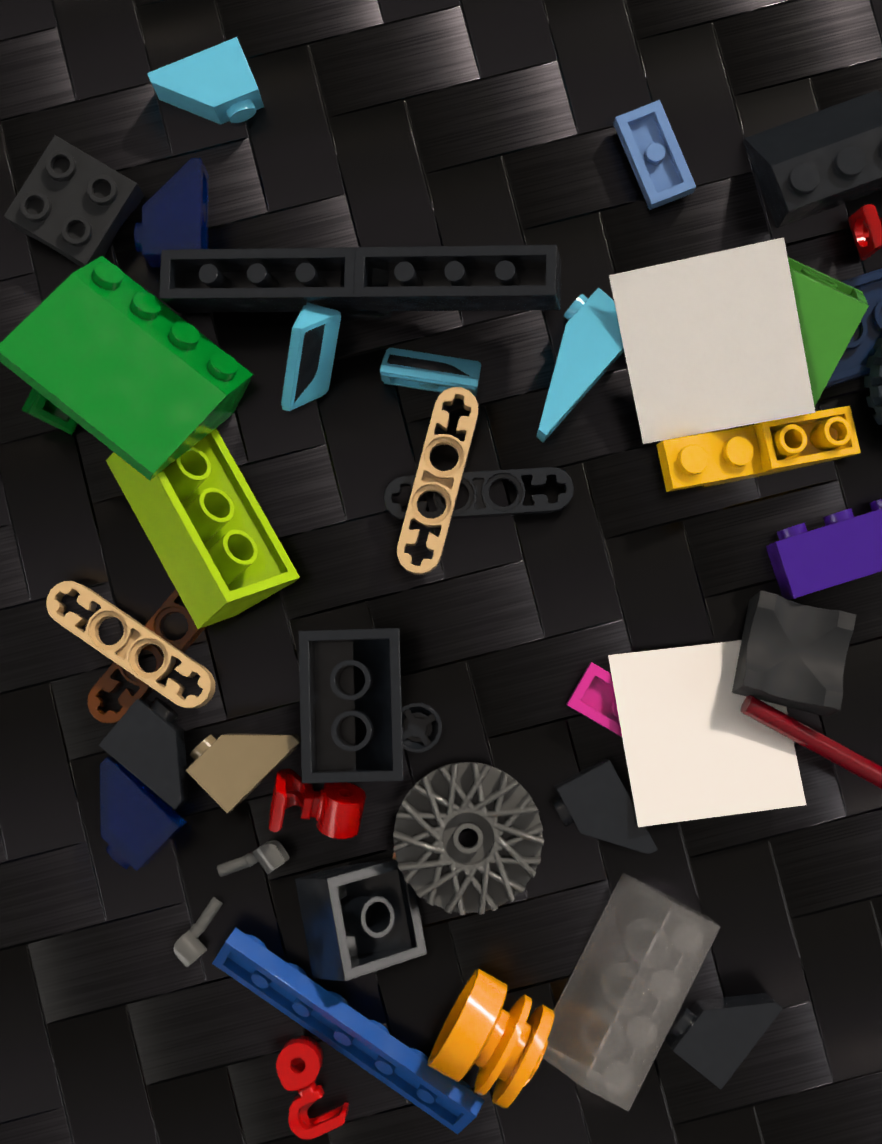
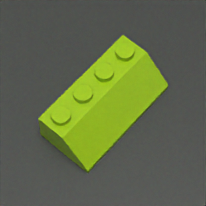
(208, 531)

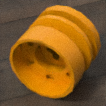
(492, 1039)

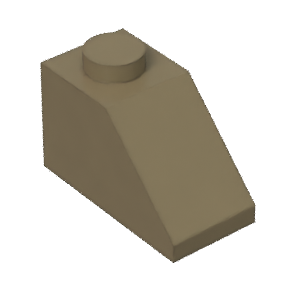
(238, 764)

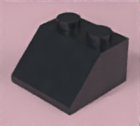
(359, 919)

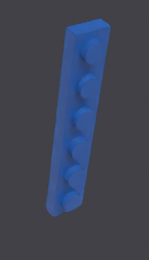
(347, 1030)

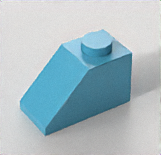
(210, 84)

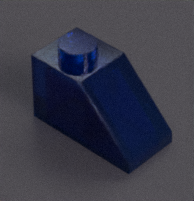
(175, 214)
(133, 817)

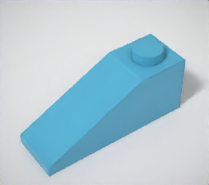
(585, 354)

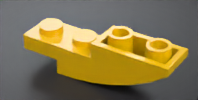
(758, 449)

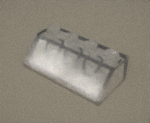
(627, 990)

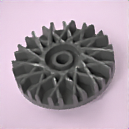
(477, 875)

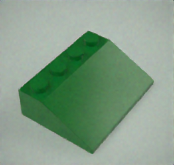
(125, 367)

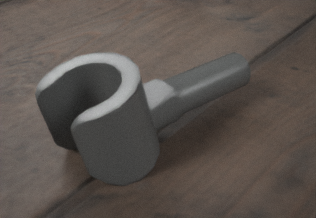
(269, 855)
(188, 946)

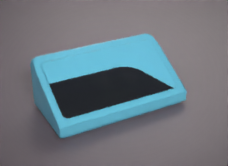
(310, 355)
(429, 371)

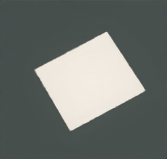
(713, 341)
(691, 744)

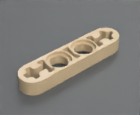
(434, 480)
(128, 648)

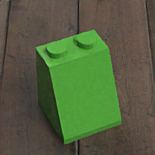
(827, 320)

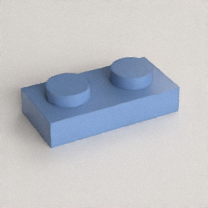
(654, 155)

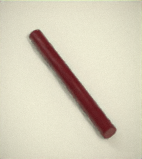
(812, 740)

